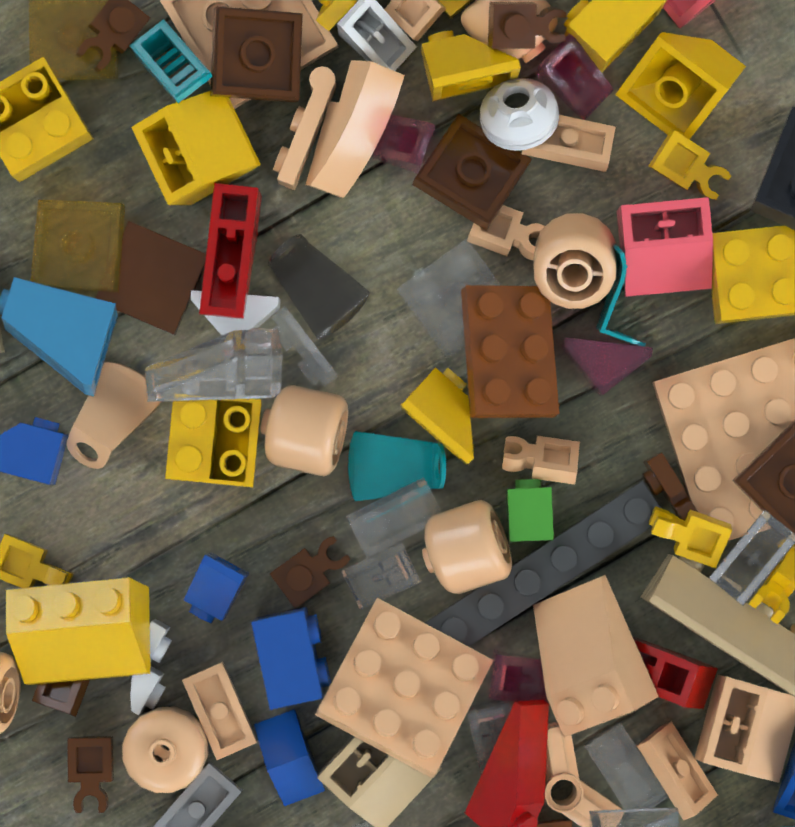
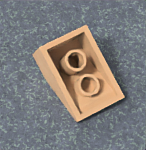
(589, 658)

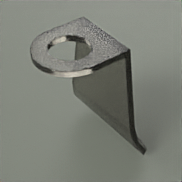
(317, 286)

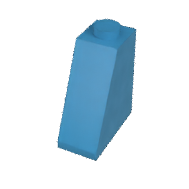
(61, 329)

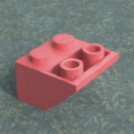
(666, 246)

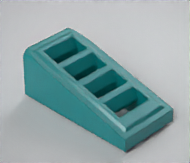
(158, 41)

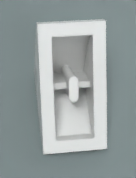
(375, 35)
(256, 313)

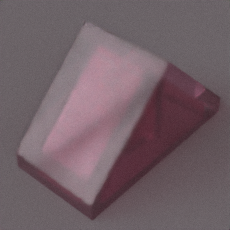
(574, 77)
(405, 143)
(604, 362)
(516, 678)

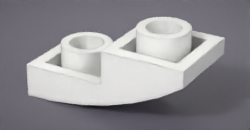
(146, 688)

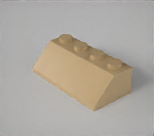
(715, 616)

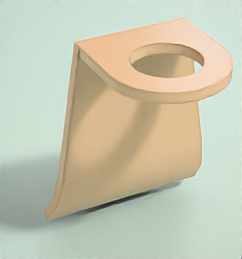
(111, 414)

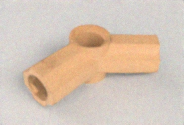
(562, 766)

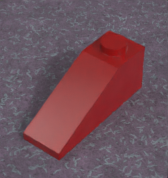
(230, 250)
(677, 675)
(515, 773)

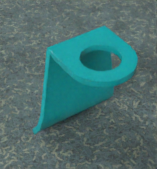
(621, 268)
(388, 463)

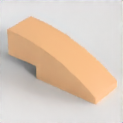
(353, 126)

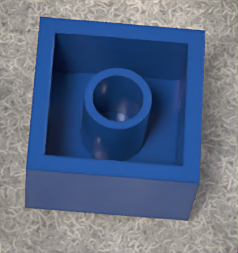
(290, 657)

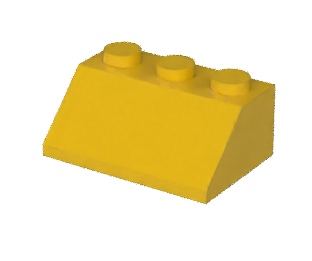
(79, 630)

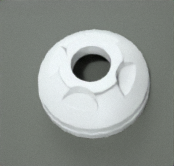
(522, 126)

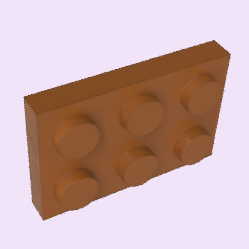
(509, 352)

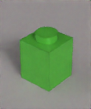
(529, 511)

